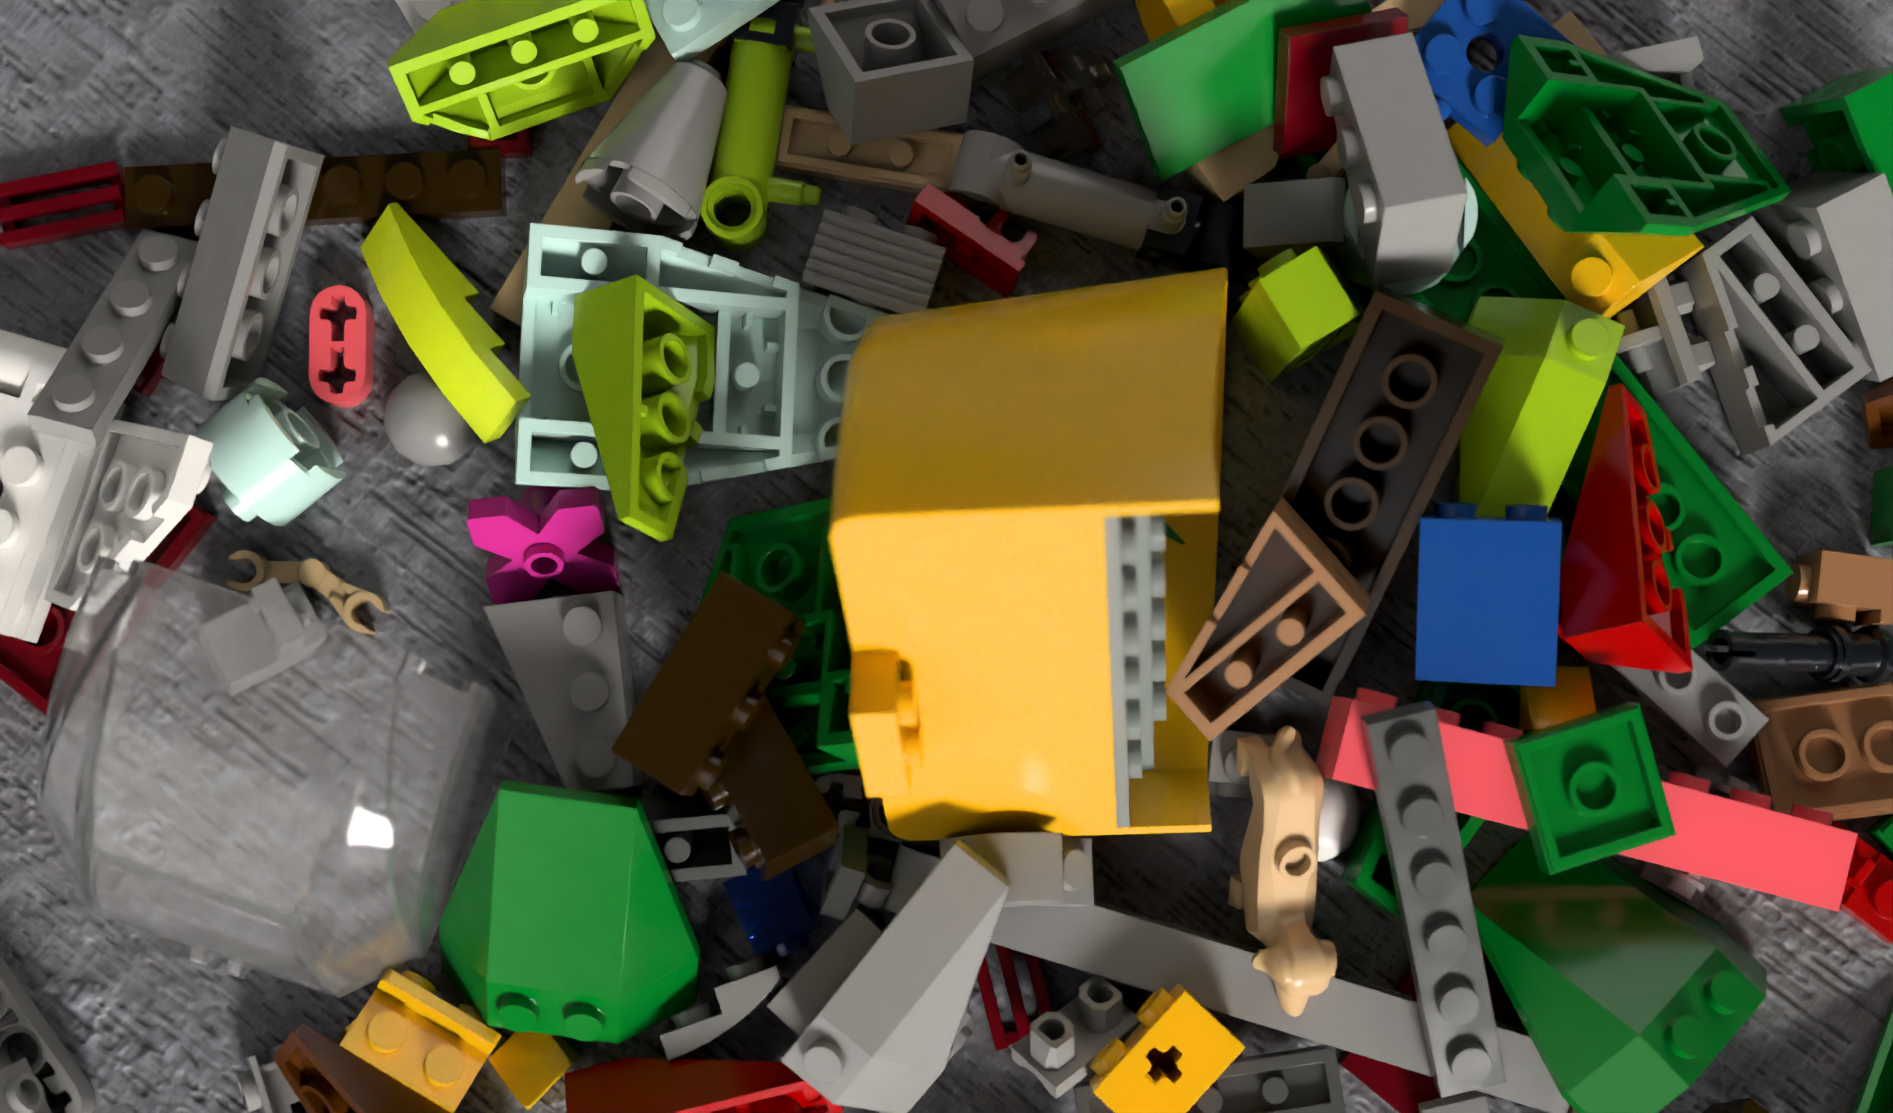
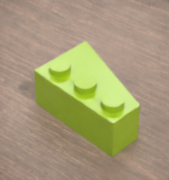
(1296, 311)

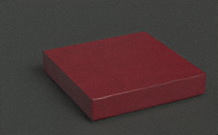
(1302, 62)

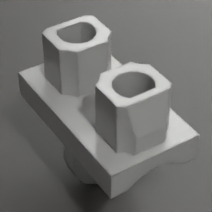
(1658, 339)
(1068, 1040)

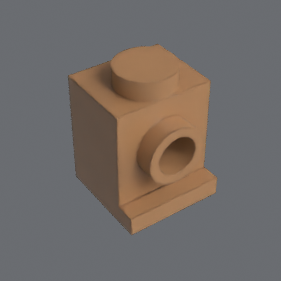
(1843, 587)

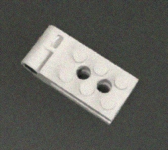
(37, 486)

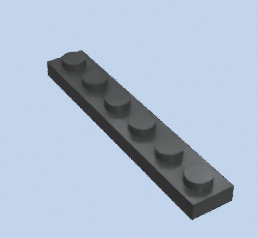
(1434, 897)

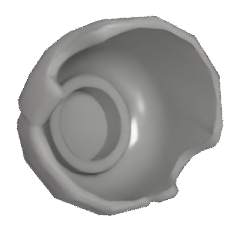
(425, 423)

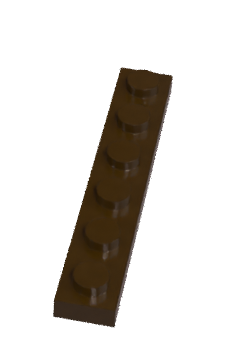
(345, 193)

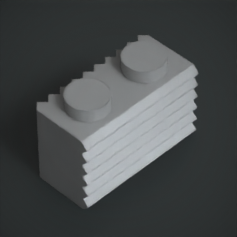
(874, 263)

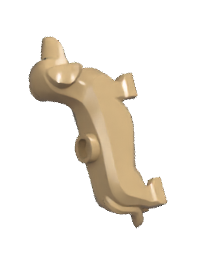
(1281, 867)

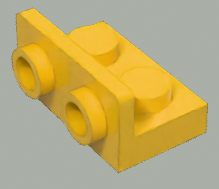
(421, 1038)

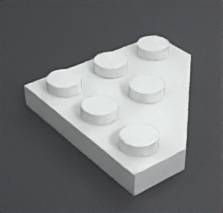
(130, 501)

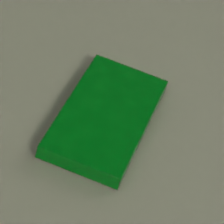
(1214, 77)

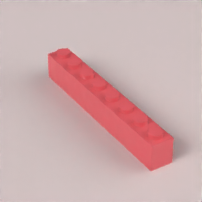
(1714, 837)

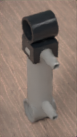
(1160, 224)

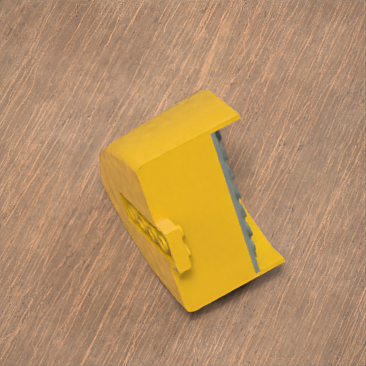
(1017, 561)

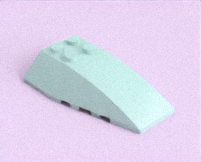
(775, 357)

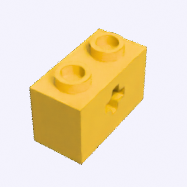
(1200, 1056)

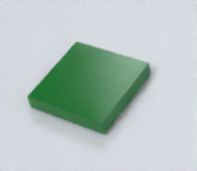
(1589, 787)

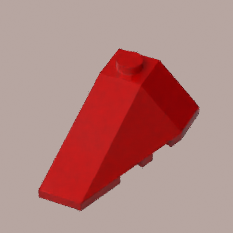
(1613, 575)
(691, 1087)

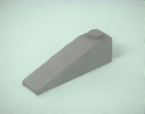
(902, 1003)

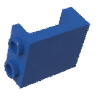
(1488, 595)

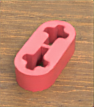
(326, 346)

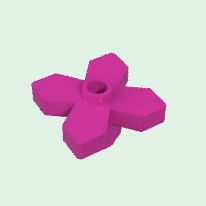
(543, 538)

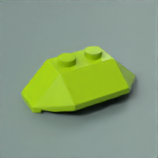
(518, 62)

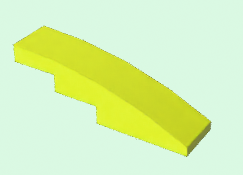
(440, 325)

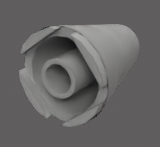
(660, 154)

